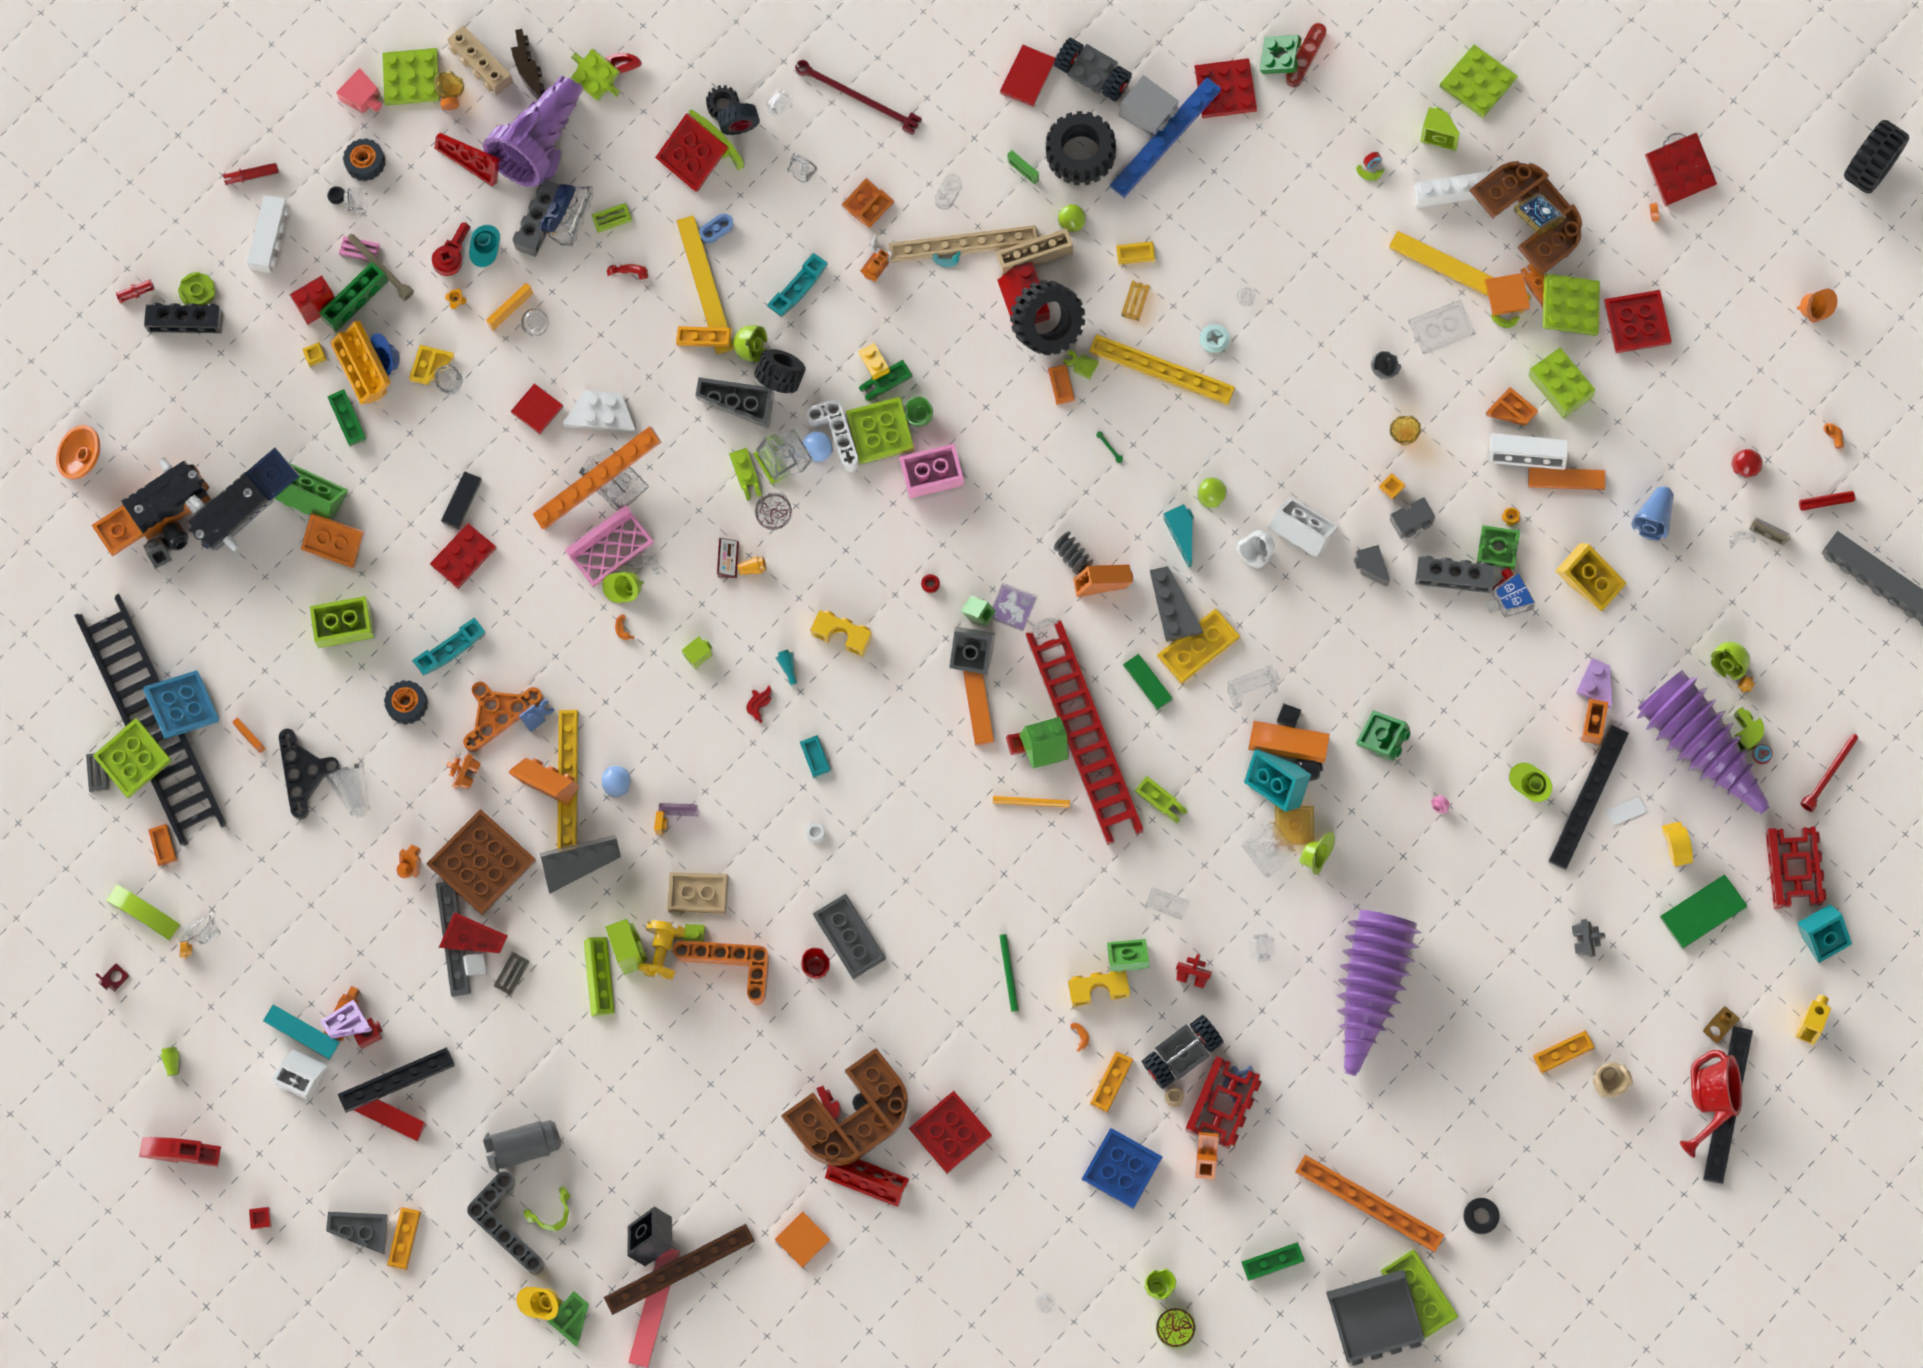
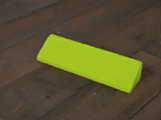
(598, 976)

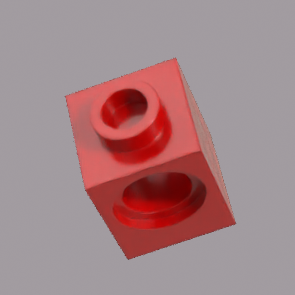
(363, 1041)

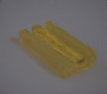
(1139, 286)

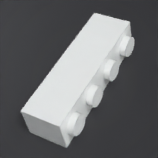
(1446, 189)
(268, 234)
(1528, 451)

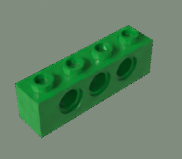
(353, 297)

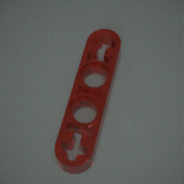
(1307, 55)

